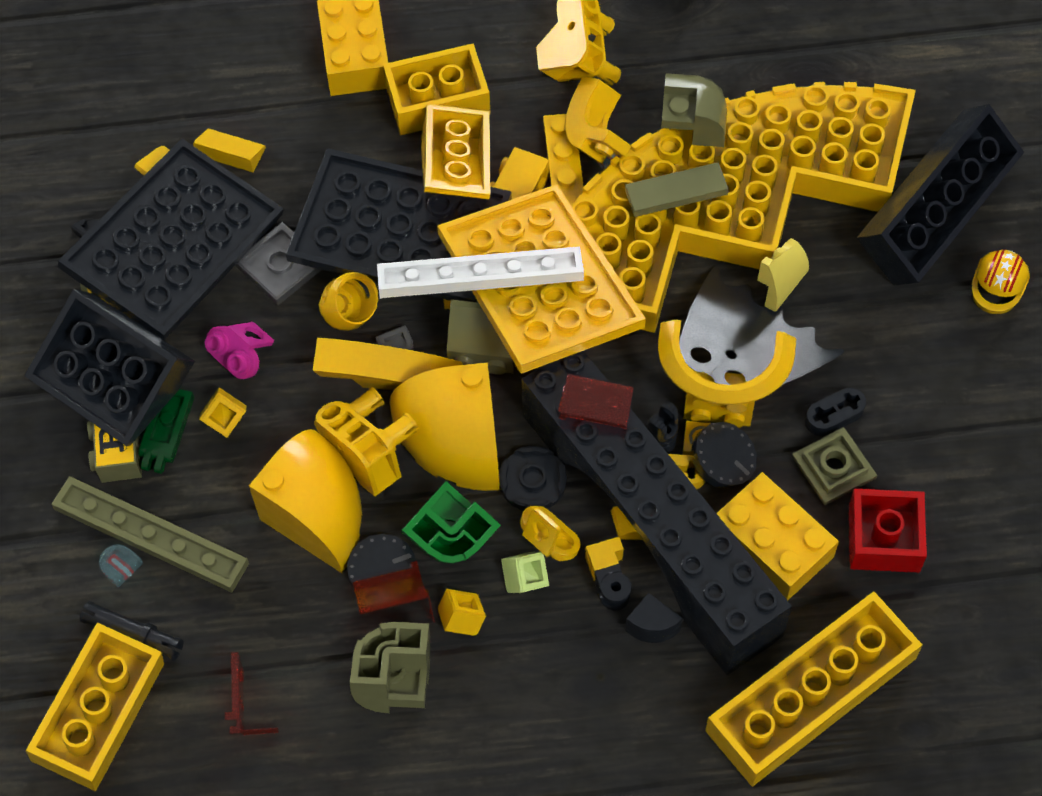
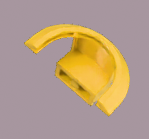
(721, 402)

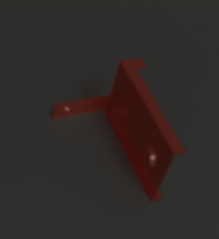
(595, 401)
(391, 590)
(238, 702)

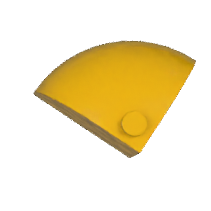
(453, 423)
(311, 498)

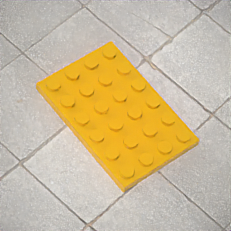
(545, 319)

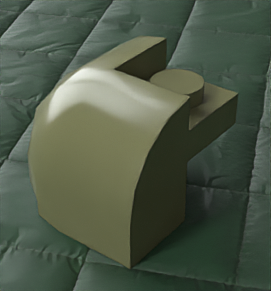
(695, 105)
(392, 667)

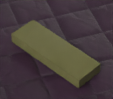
(676, 189)

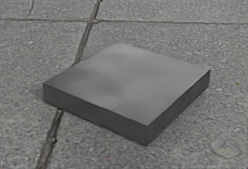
(269, 269)

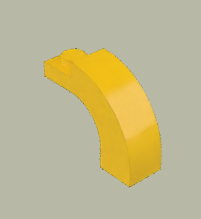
(589, 118)

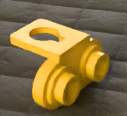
(549, 533)

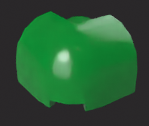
(450, 527)

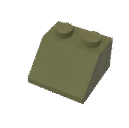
(475, 340)

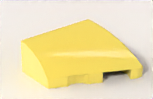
(783, 272)

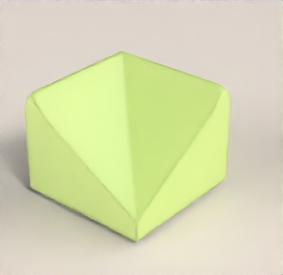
(525, 572)

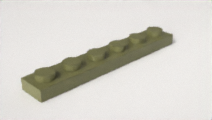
(150, 534)

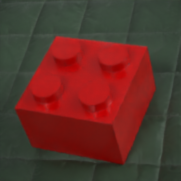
(887, 530)

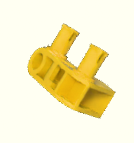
(568, 53)
(364, 446)

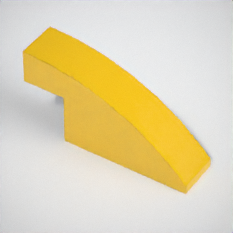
(373, 363)

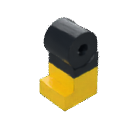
(611, 584)

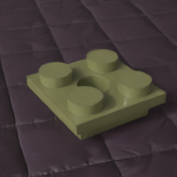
(829, 482)

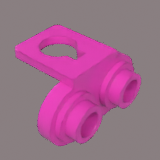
(235, 349)

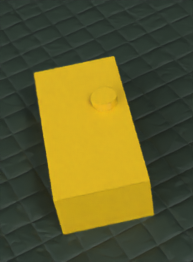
(95, 706)

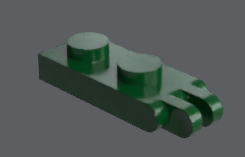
(165, 432)

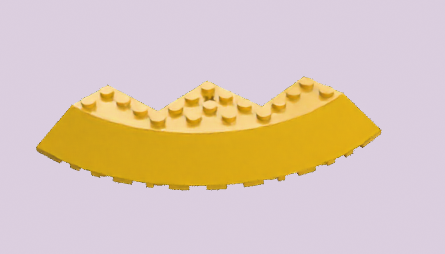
(778, 142)

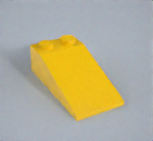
(456, 151)

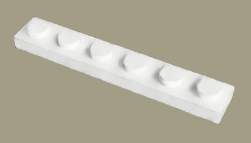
(480, 272)

